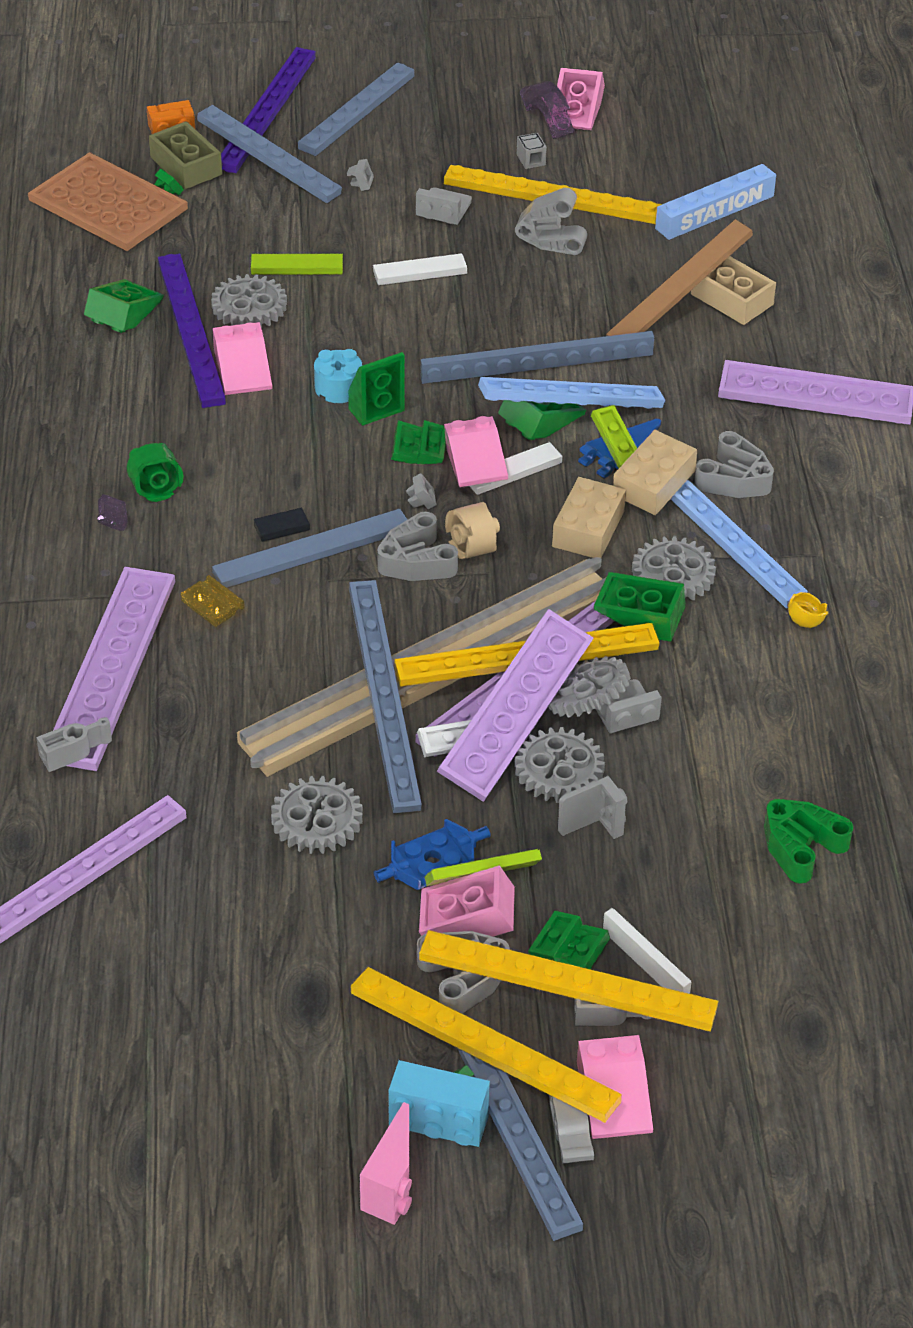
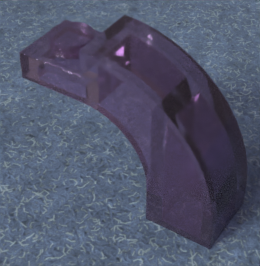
(552, 104)

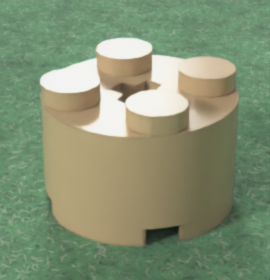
(472, 530)

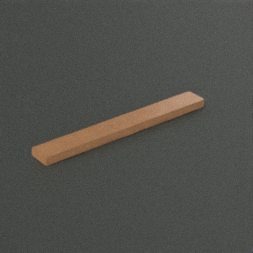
(684, 280)

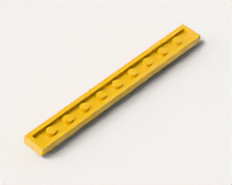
(530, 189)
(499, 657)
(569, 980)
(487, 1045)

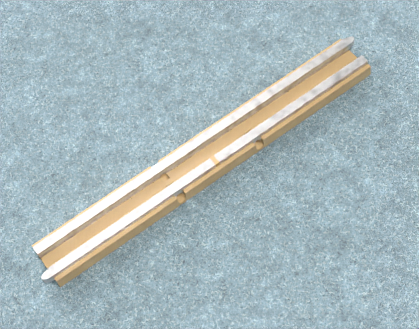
(347, 704)

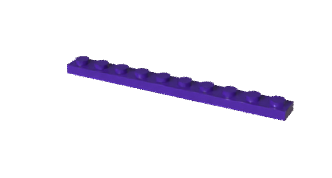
(270, 104)
(191, 331)

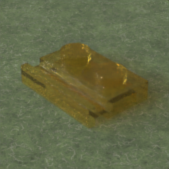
(212, 601)

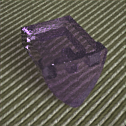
(112, 512)

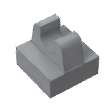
(363, 175)
(421, 492)

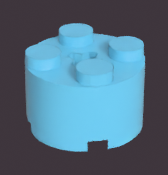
(335, 373)

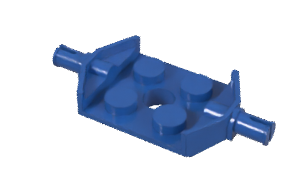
(449, 844)

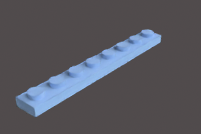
(571, 392)
(737, 543)

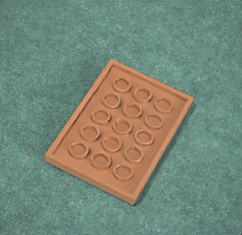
(108, 201)

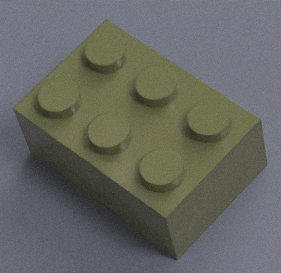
(185, 155)

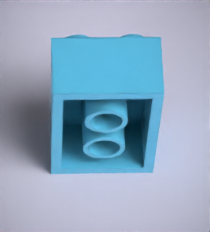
(441, 1102)

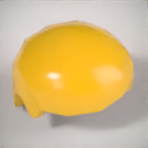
(806, 610)

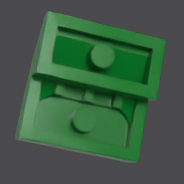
(419, 444)
(569, 941)

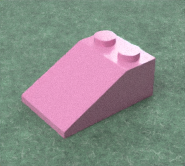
(584, 95)
(242, 358)
(475, 451)
(469, 903)
(620, 1066)
(386, 1175)

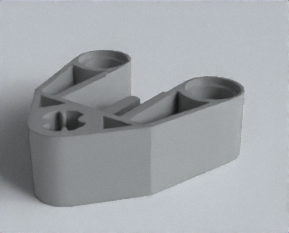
(541, 223)
(746, 472)
(405, 556)
(464, 988)

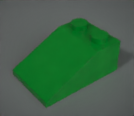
(121, 304)
(378, 389)
(539, 419)
(642, 601)

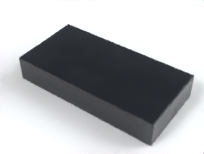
(281, 524)

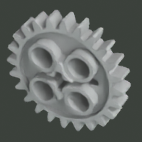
(249, 301)
(676, 563)
(591, 686)
(558, 763)
(329, 819)

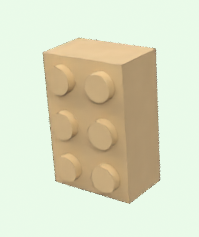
(736, 291)
(656, 471)
(589, 517)

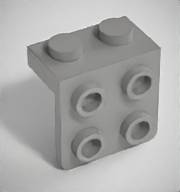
(442, 205)
(631, 708)
(593, 803)

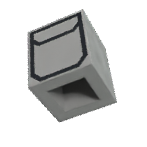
(531, 150)

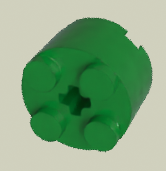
(154, 471)

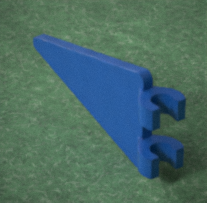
(598, 447)

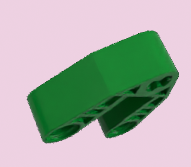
(791, 829)

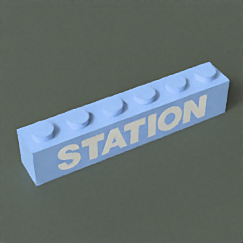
(715, 201)

